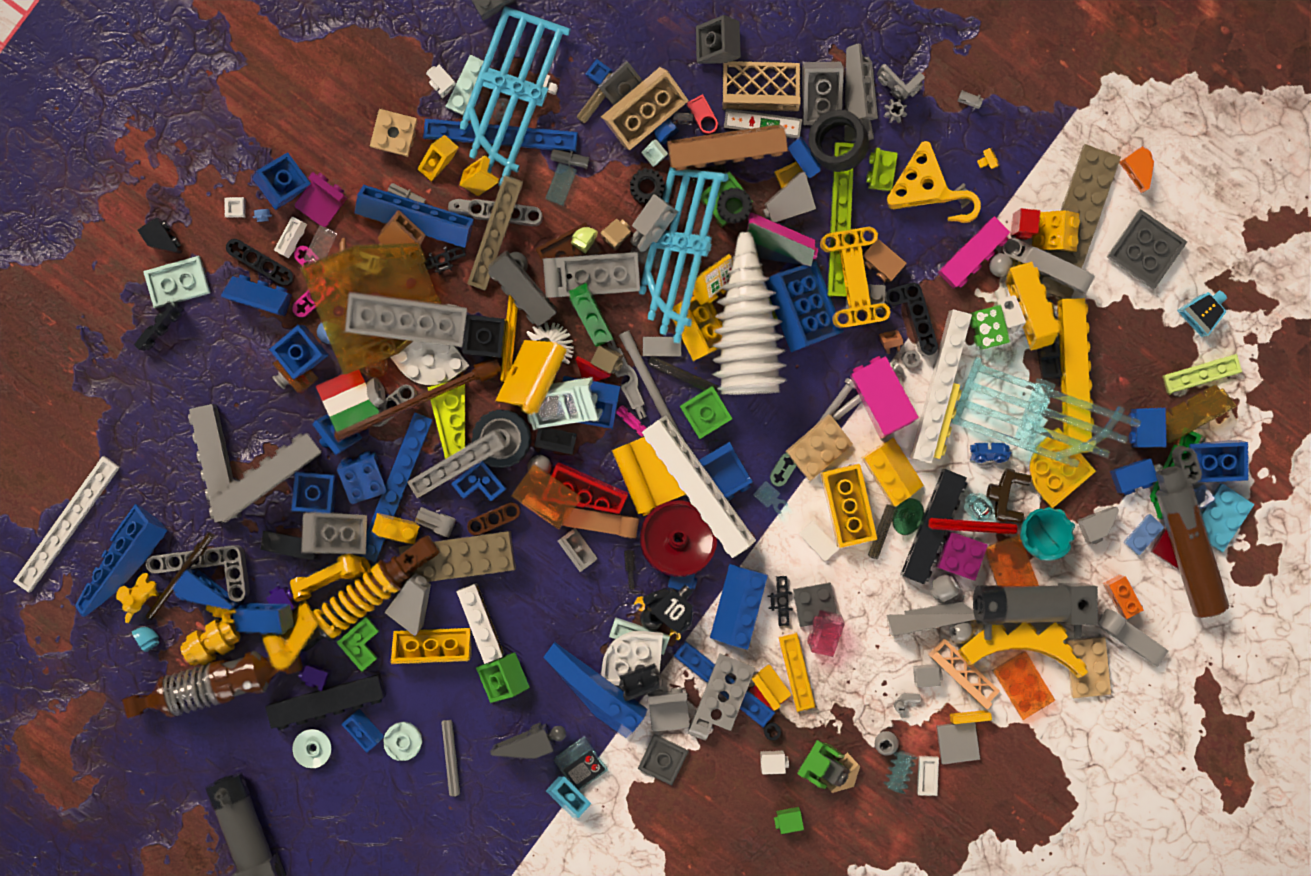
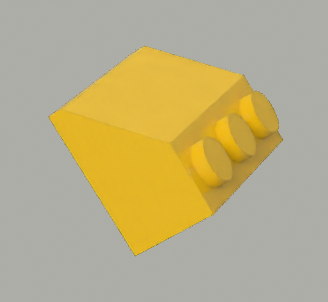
(700, 336)
(892, 472)

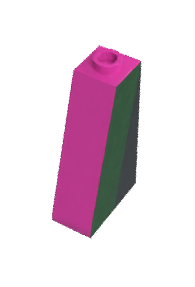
(780, 243)

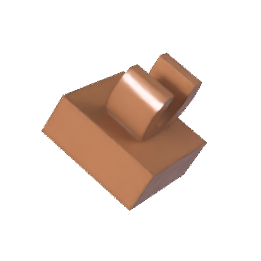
(890, 340)

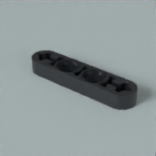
(260, 262)

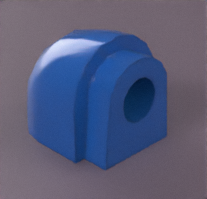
(665, 131)

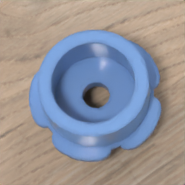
(262, 215)

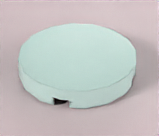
(402, 741)

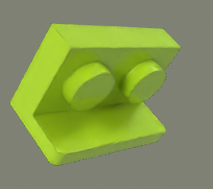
(882, 170)

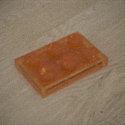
(546, 496)
(1010, 563)
(1023, 685)

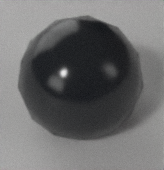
(650, 620)

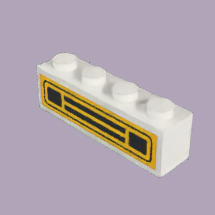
(480, 623)

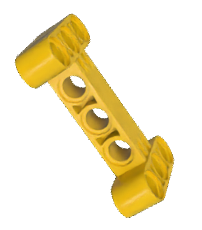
(855, 277)

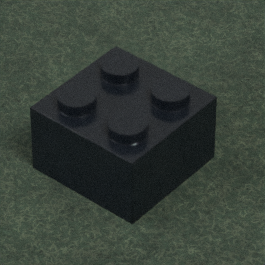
(484, 336)

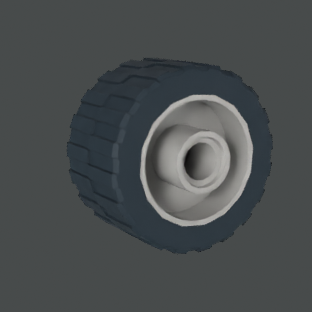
(514, 432)

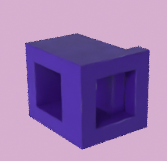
(315, 676)

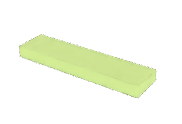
(1202, 373)

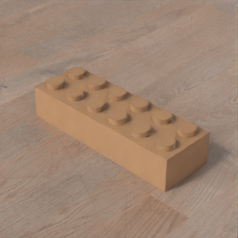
(727, 146)

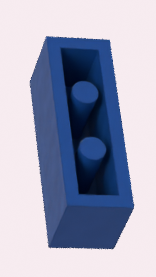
(263, 618)

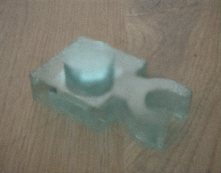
(768, 495)

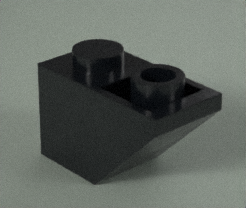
(157, 236)

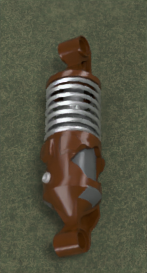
(214, 684)

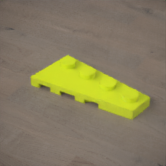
(450, 419)

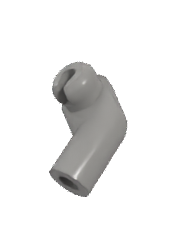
(904, 699)

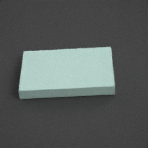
(177, 281)

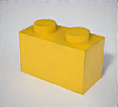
(395, 528)

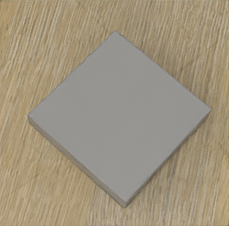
(958, 742)

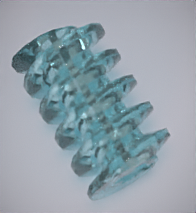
(899, 771)

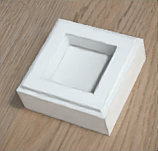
(235, 207)

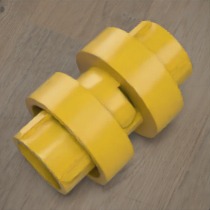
(201, 646)

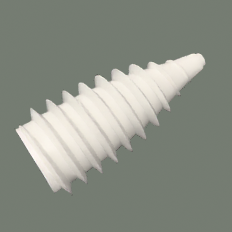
(748, 329)

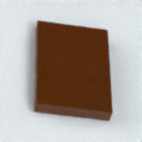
(562, 247)

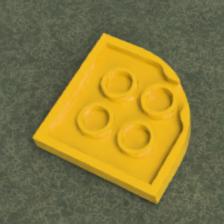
(1055, 479)

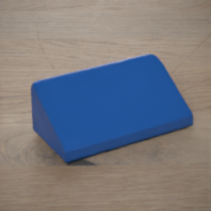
(804, 157)
(362, 730)

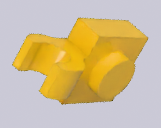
(221, 613)

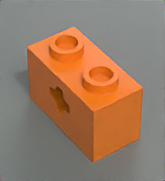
(1123, 596)

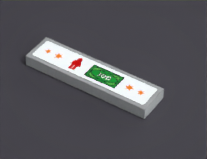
(744, 120)

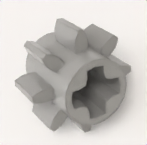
(896, 105)

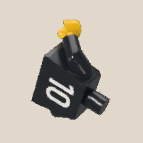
(670, 608)

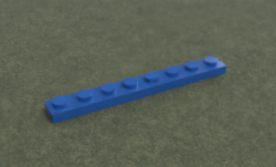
(398, 480)

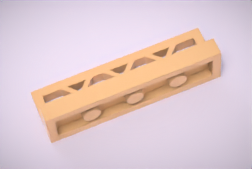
(955, 674)

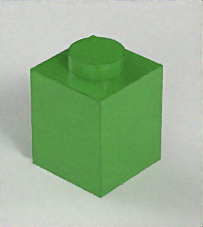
(789, 820)

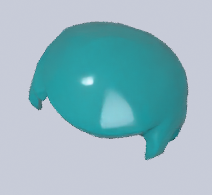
(1047, 534)

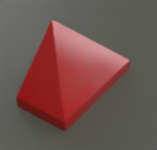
(589, 370)

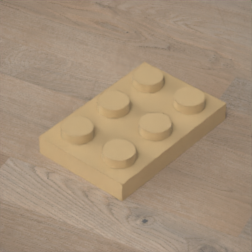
(819, 447)
(1094, 655)

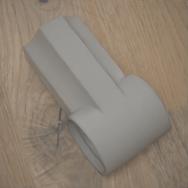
(440, 523)

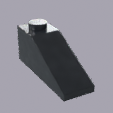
(285, 544)

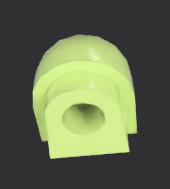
(584, 238)

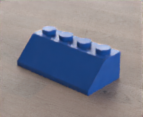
(738, 606)

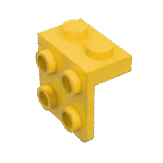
(1057, 231)

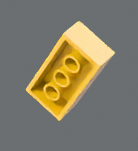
(1040, 324)
(848, 505)

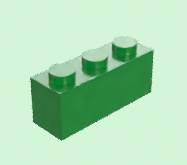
(590, 315)

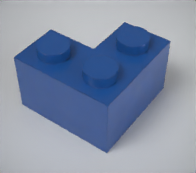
(479, 476)

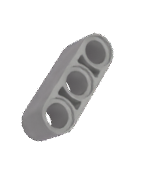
(398, 397)

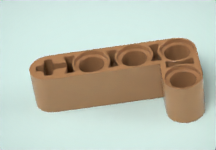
(603, 522)

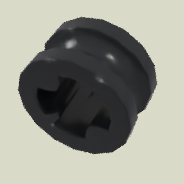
(777, 728)

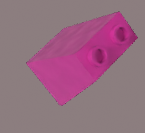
(883, 396)

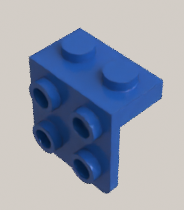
(361, 477)

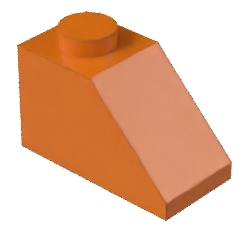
(1139, 168)

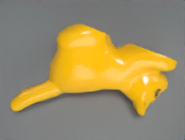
(135, 597)

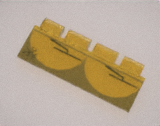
(1200, 411)

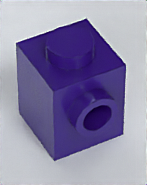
(281, 596)

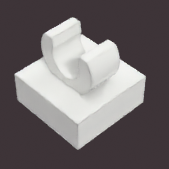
(552, 88)

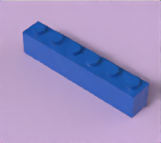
(429, 219)

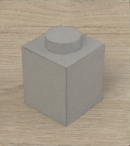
(927, 675)

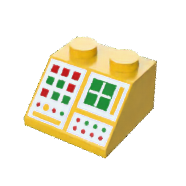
(710, 281)

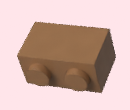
(883, 261)

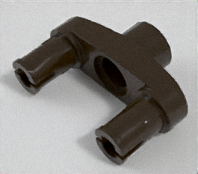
(1000, 495)

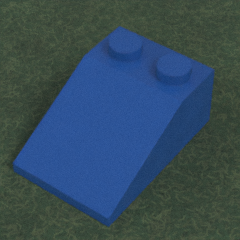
(1222, 460)
(201, 589)

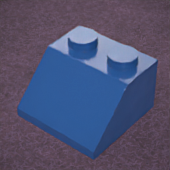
(281, 180)
(298, 351)
(1151, 429)

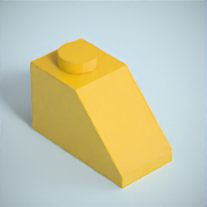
(437, 157)

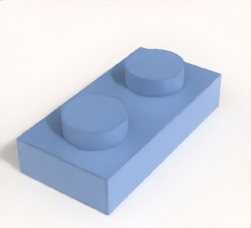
(1143, 534)

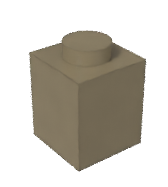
(607, 359)

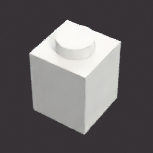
(773, 762)

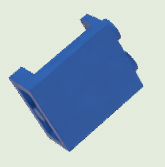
(726, 471)

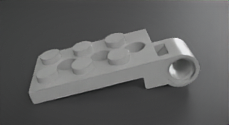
(702, 721)

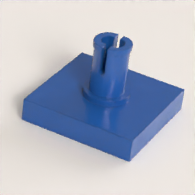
(326, 430)

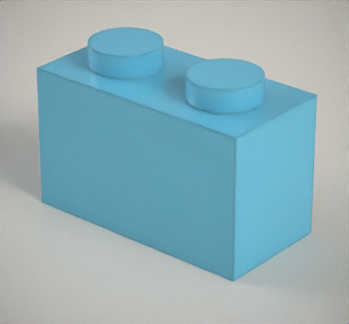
(568, 797)

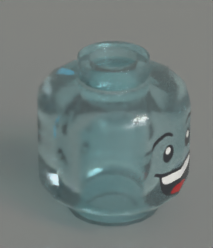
(978, 506)

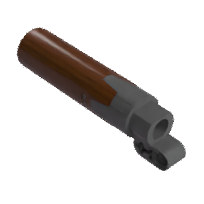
(1189, 535)

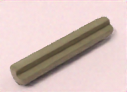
(591, 105)

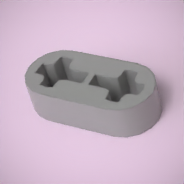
(375, 392)

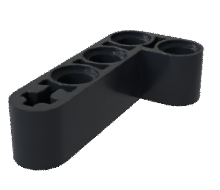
(915, 320)

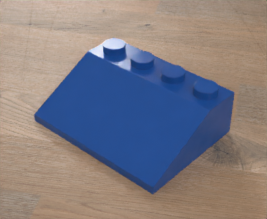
(803, 306)

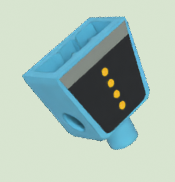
(1204, 312)

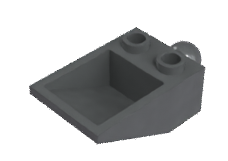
(531, 743)

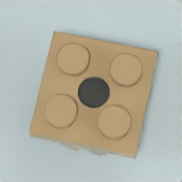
(393, 132)

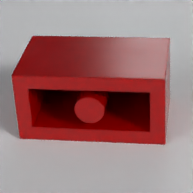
(1025, 223)

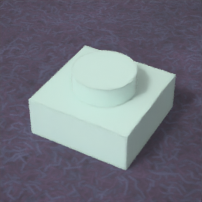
(654, 153)

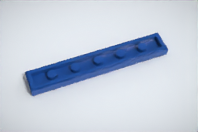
(703, 668)

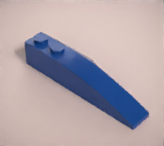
(129, 550)
(596, 692)

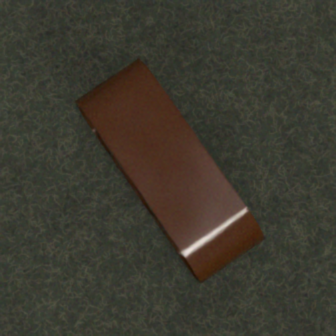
(485, 522)

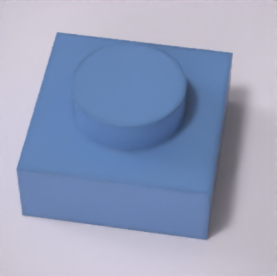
(1204, 496)

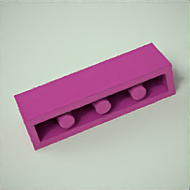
(977, 249)

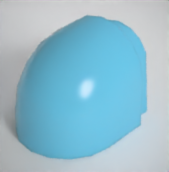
(146, 638)

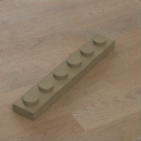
(495, 231)

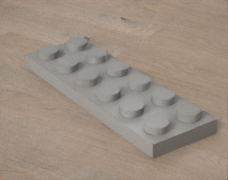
(405, 319)

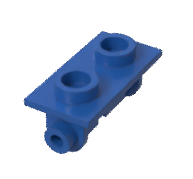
(999, 452)

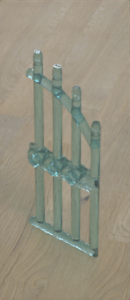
(1034, 413)

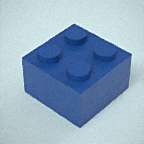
(314, 492)

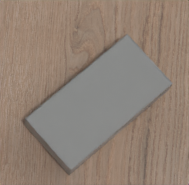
(661, 347)

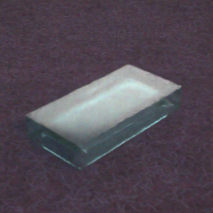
(561, 184)

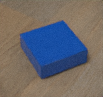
(598, 72)

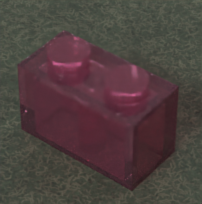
(826, 633)

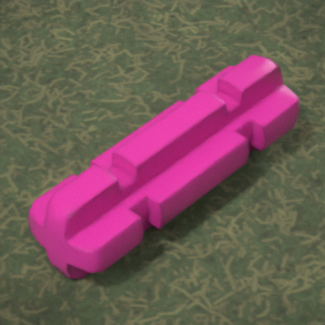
(631, 420)

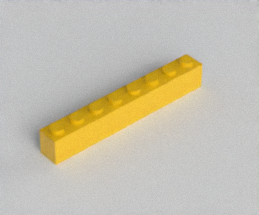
(1075, 364)

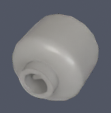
(945, 587)

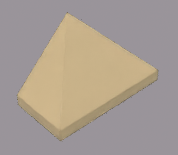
(853, 766)

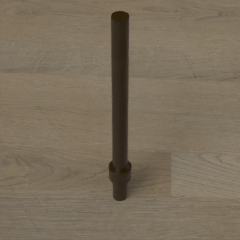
(198, 550)

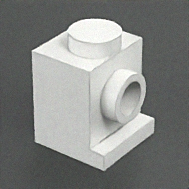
(440, 80)

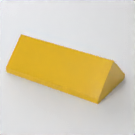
(431, 646)

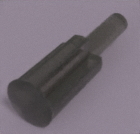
(629, 556)

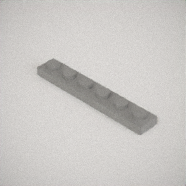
(457, 463)

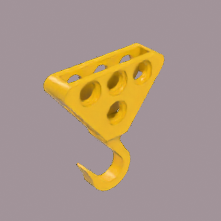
(931, 173)

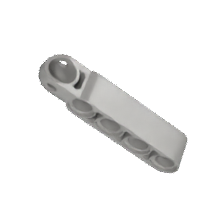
(466, 206)
(1049, 265)

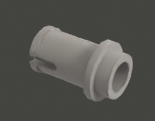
(970, 99)

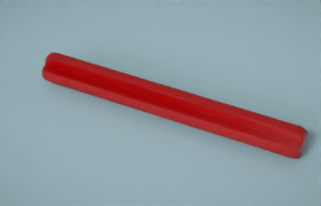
(972, 526)

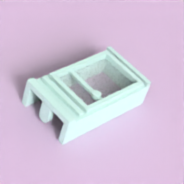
(567, 404)

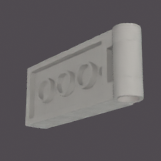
(601, 272)

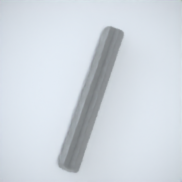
(450, 757)

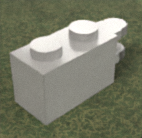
(652, 222)

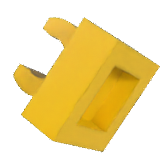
(989, 159)

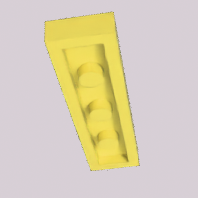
(950, 414)

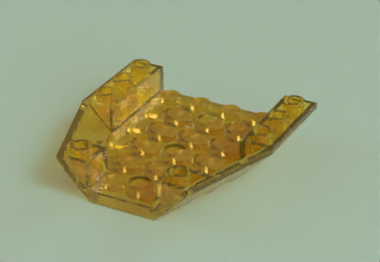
(365, 271)

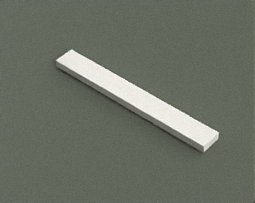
(66, 524)

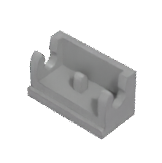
(577, 549)

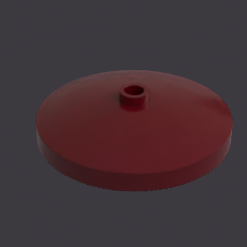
(682, 522)

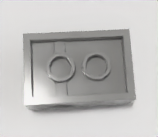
(334, 533)

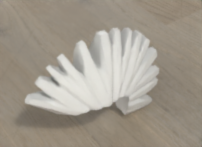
(553, 335)

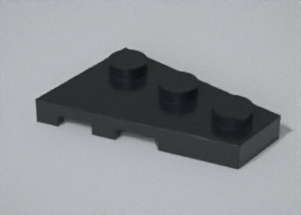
(162, 321)

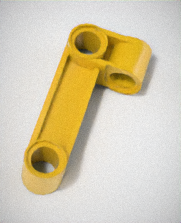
(347, 567)

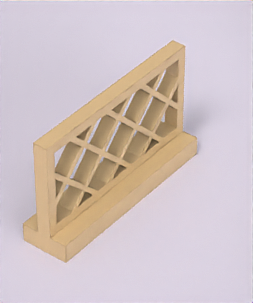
(761, 102)

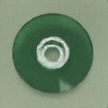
(908, 516)

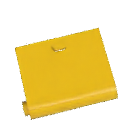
(531, 375)
(645, 476)
(285, 647)

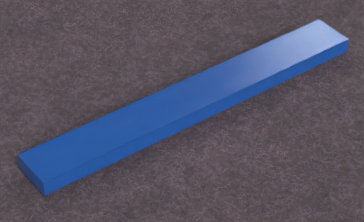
(533, 138)

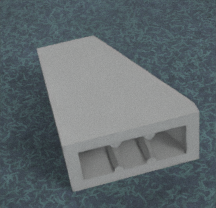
(790, 200)
(411, 604)

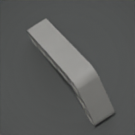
(204, 561)

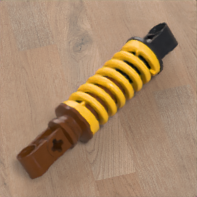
(385, 579)

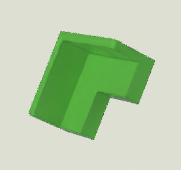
(354, 643)

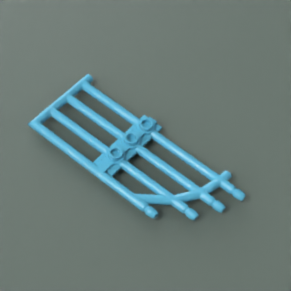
(510, 85)
(685, 244)

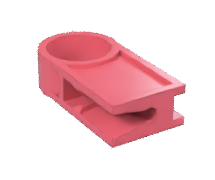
(700, 110)

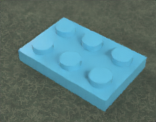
(1225, 516)

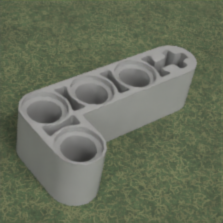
(1132, 637)

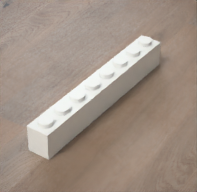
(940, 386)
(698, 486)

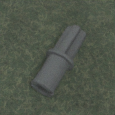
(570, 158)

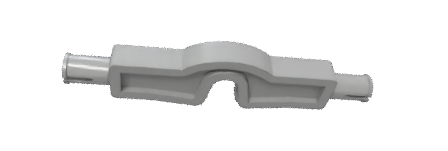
(629, 388)

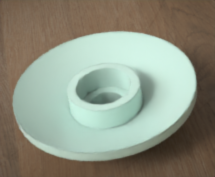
(303, 752)

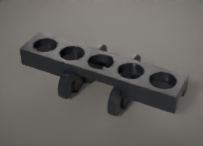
(448, 259)
(779, 595)

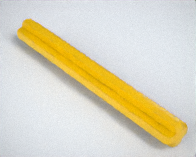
(509, 340)

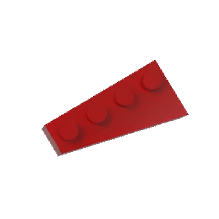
(594, 492)

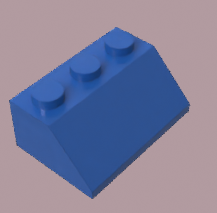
(257, 295)
(606, 399)

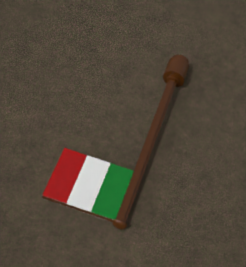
(352, 411)

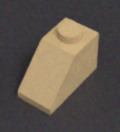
(616, 233)

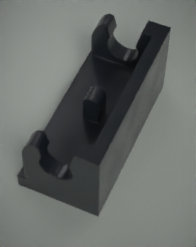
(555, 440)
(640, 682)

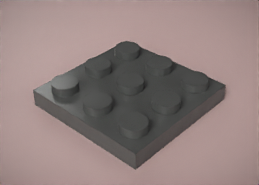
(1146, 249)

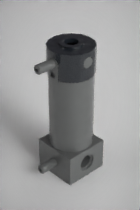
(1065, 603)
(242, 828)

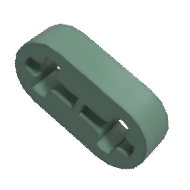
(778, 467)

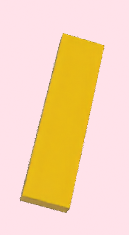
(796, 672)

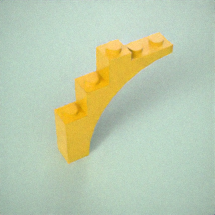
(1023, 637)

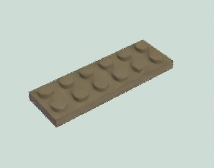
(468, 557)

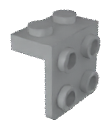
(898, 88)
(668, 709)

